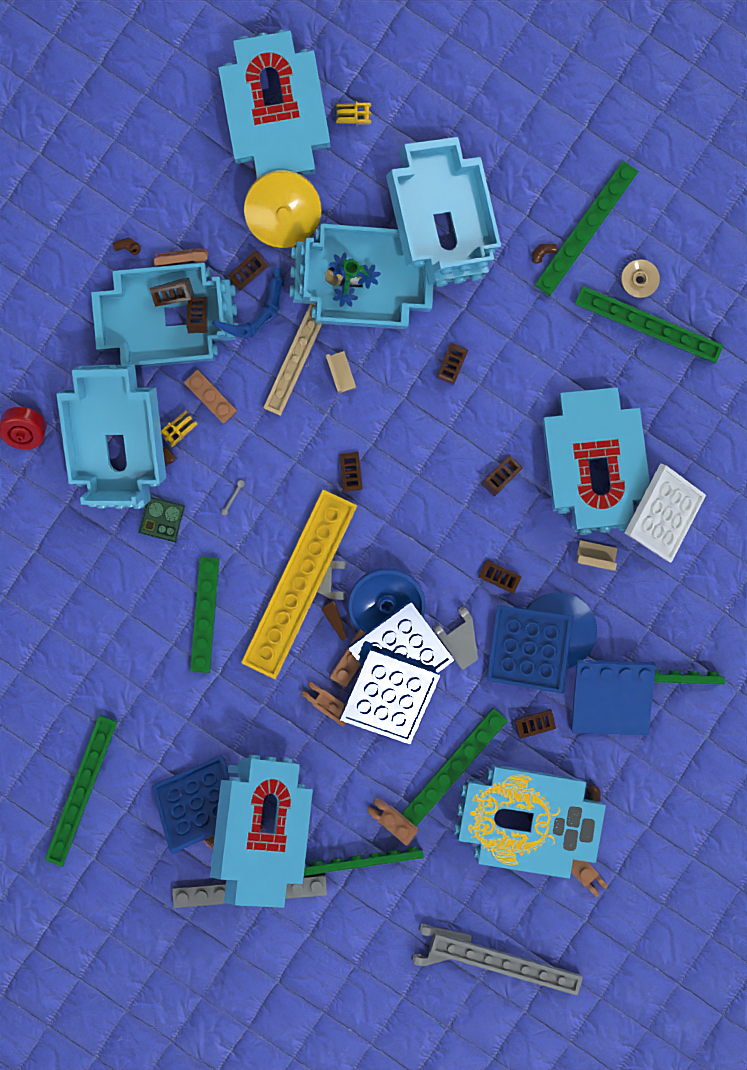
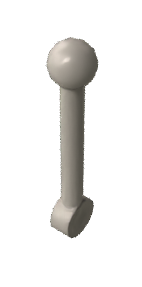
(241, 484)

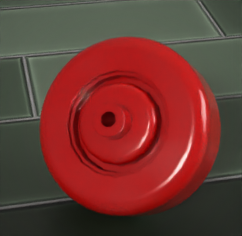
(22, 428)

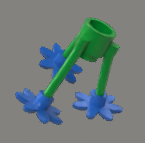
(351, 269)

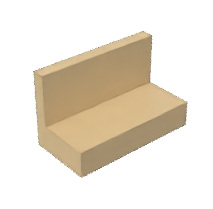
(341, 372)
(596, 555)

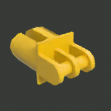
(349, 114)
(177, 429)

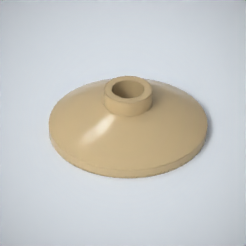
(649, 275)

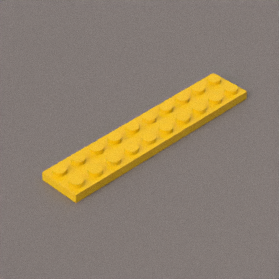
(299, 584)

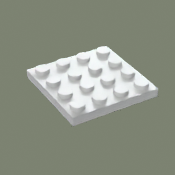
(665, 513)

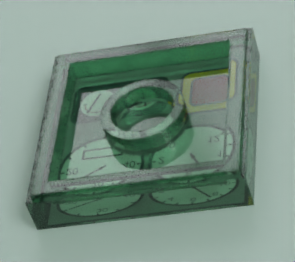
(162, 519)

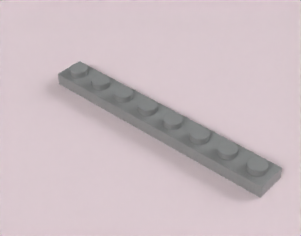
(214, 893)
(506, 963)

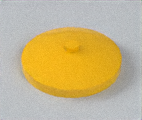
(282, 208)

